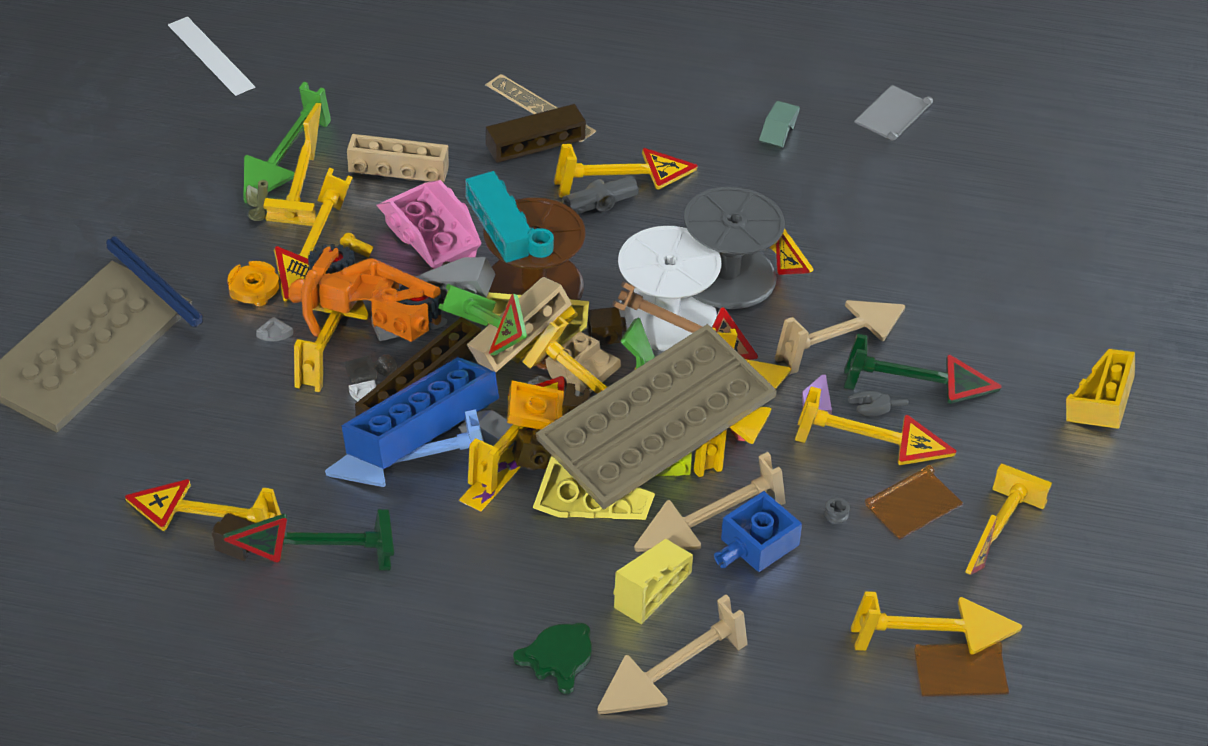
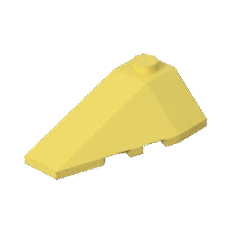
(566, 498)

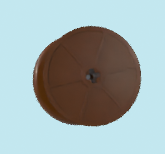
(569, 235)

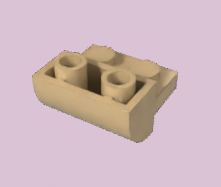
(588, 354)

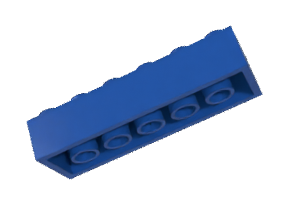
(419, 412)

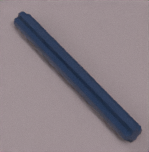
(154, 281)

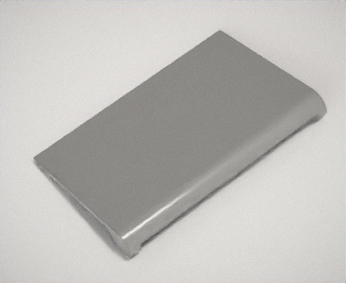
(893, 112)

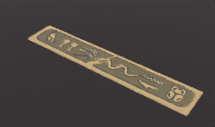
(524, 97)

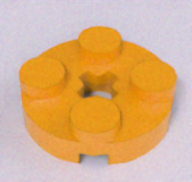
(241, 278)

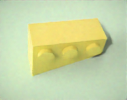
(650, 579)

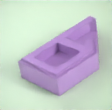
(821, 383)

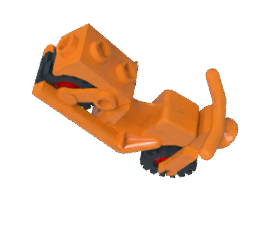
(339, 283)

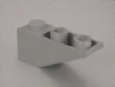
(465, 273)

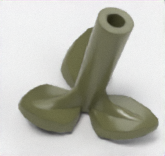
(256, 199)

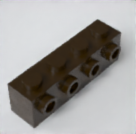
(535, 133)

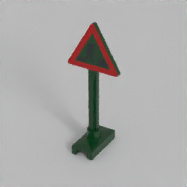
(961, 380)
(269, 536)

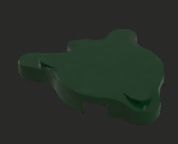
(558, 652)

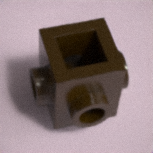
(529, 451)

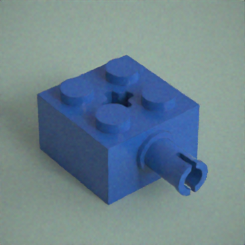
(758, 533)

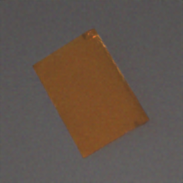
(913, 502)
(954, 671)

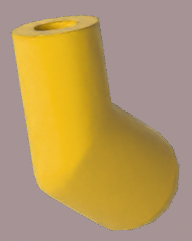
(358, 246)

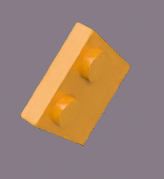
(533, 405)

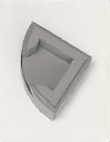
(274, 330)

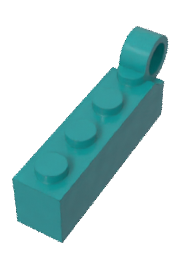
(504, 221)

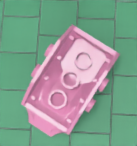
(432, 223)

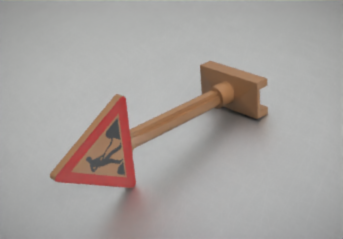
(722, 323)

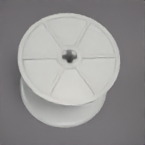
(667, 271)

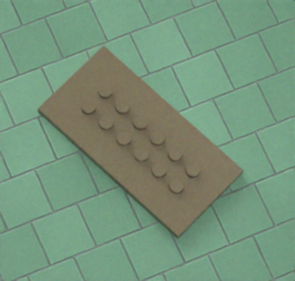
(83, 346)
(655, 415)

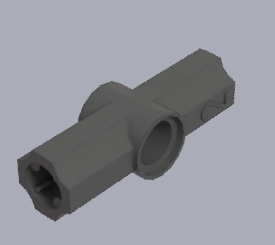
(601, 195)

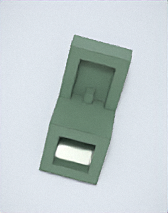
(778, 122)

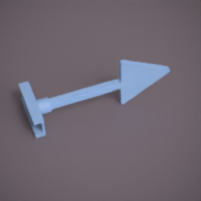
(359, 471)

